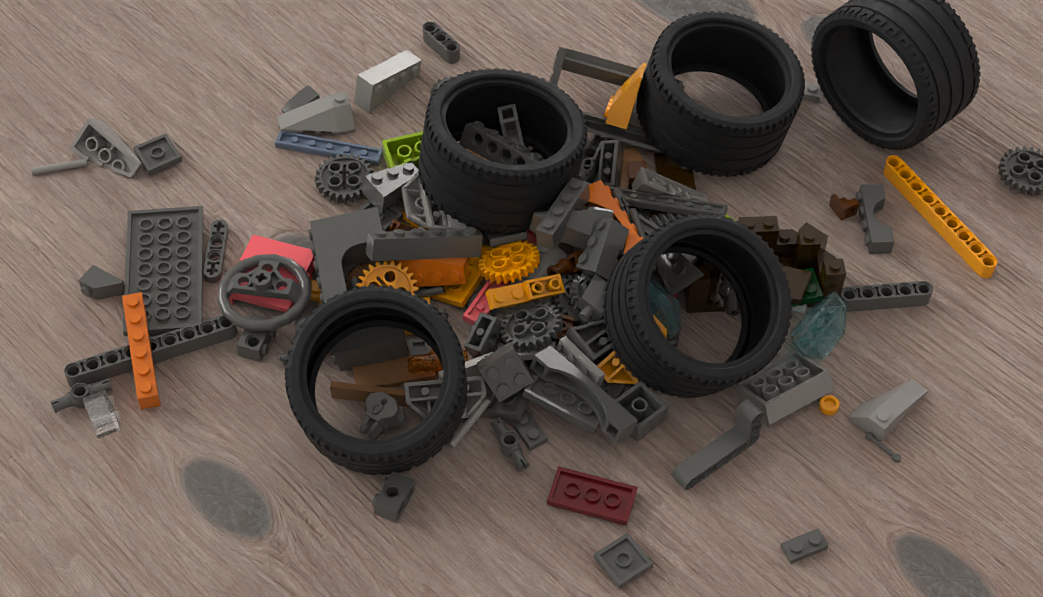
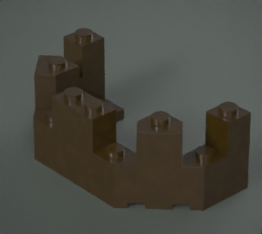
(794, 250)

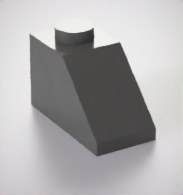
(100, 284)

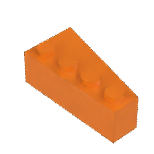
(435, 271)

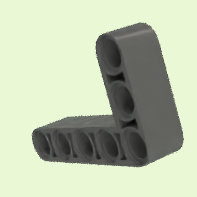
(724, 448)

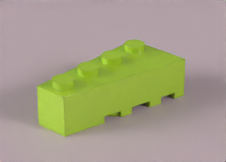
(402, 149)

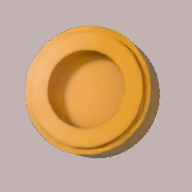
(829, 405)

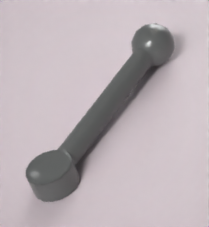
(896, 457)

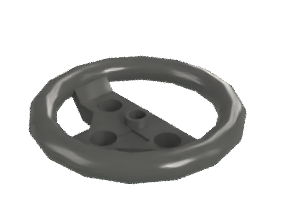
(266, 285)

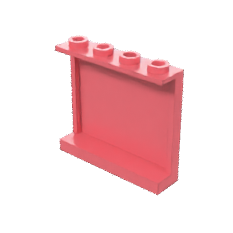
(260, 246)

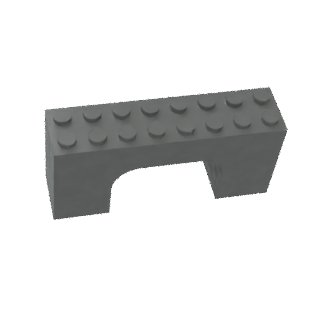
(338, 248)

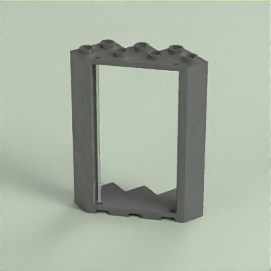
(608, 72)

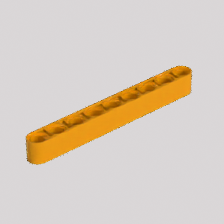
(940, 217)

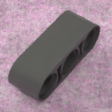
(441, 42)

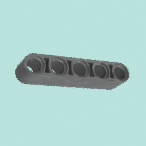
(887, 296)

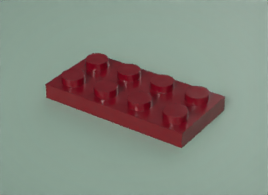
(592, 495)

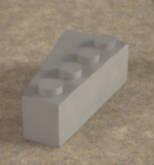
(385, 79)

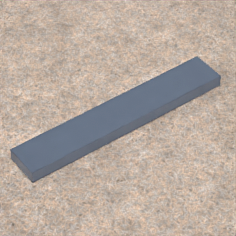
(327, 147)

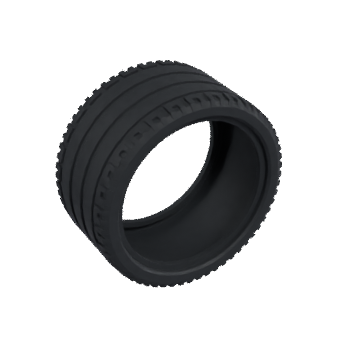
(733, 49)
(864, 91)
(490, 192)
(751, 272)
(357, 311)

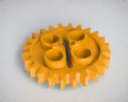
(509, 262)
(401, 278)

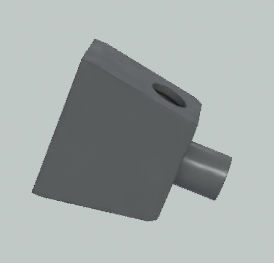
(592, 300)

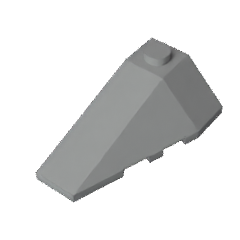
(325, 114)
(103, 146)
(655, 183)
(888, 409)

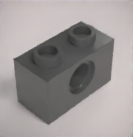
(483, 335)
(390, 507)

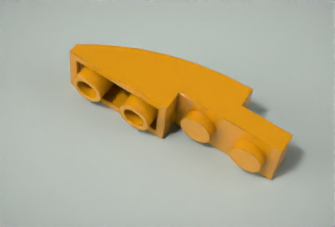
(525, 292)

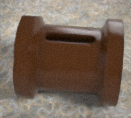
(562, 267)

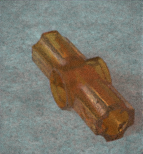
(427, 363)

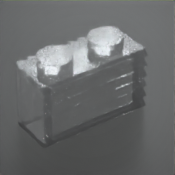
(101, 413)

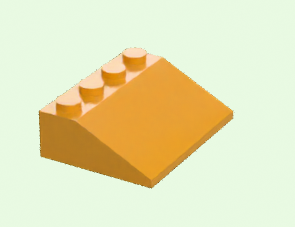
(622, 104)

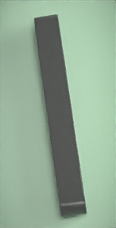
(162, 347)

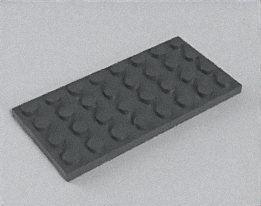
(166, 266)

